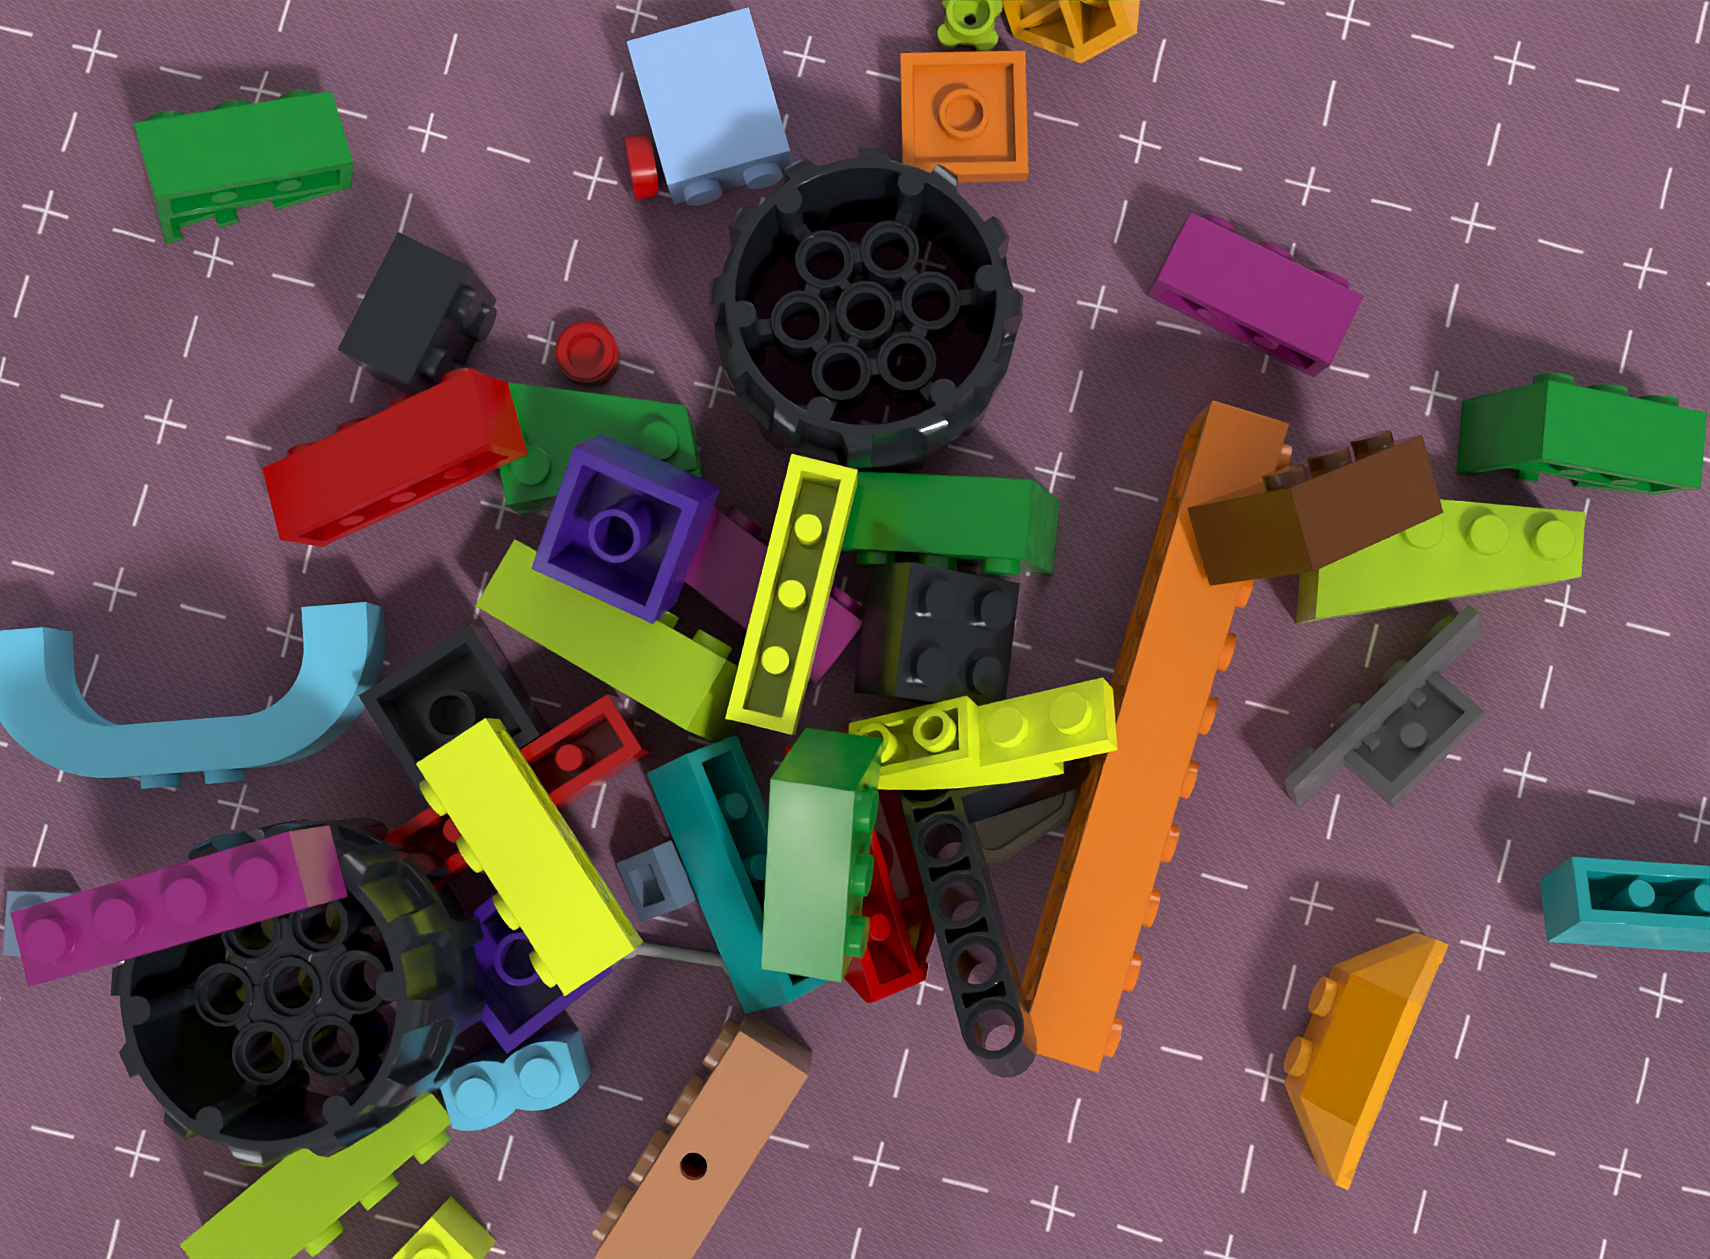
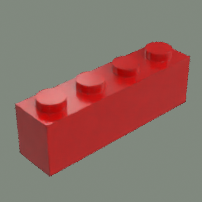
(394, 458)
(565, 760)

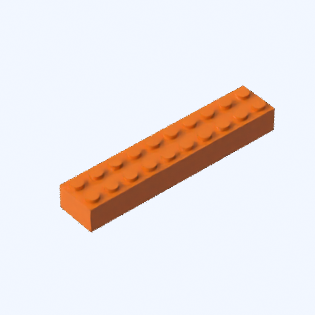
(1131, 794)

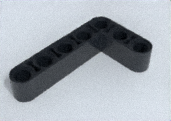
(982, 935)

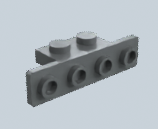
(1403, 726)

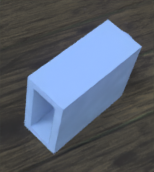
(711, 107)

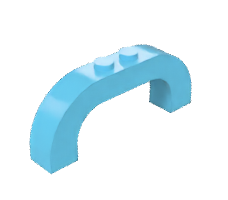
(57, 726)

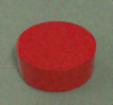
(641, 166)
(587, 353)

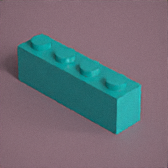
(723, 845)
(1628, 904)

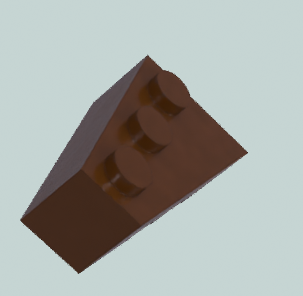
(1317, 512)

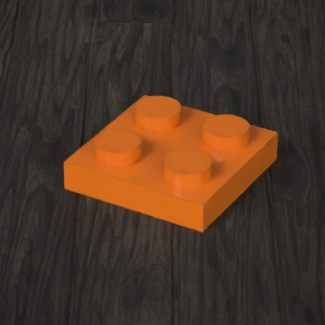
(966, 114)

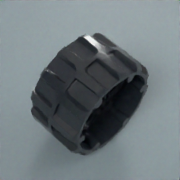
(905, 205)
(214, 1054)

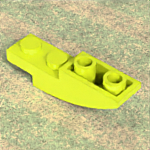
(992, 743)

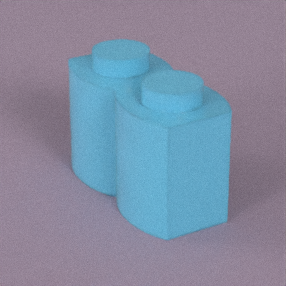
(529, 1078)

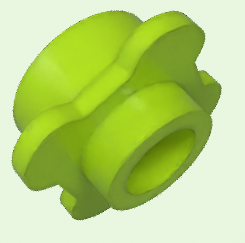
(980, 34)

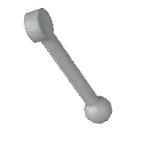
(679, 954)

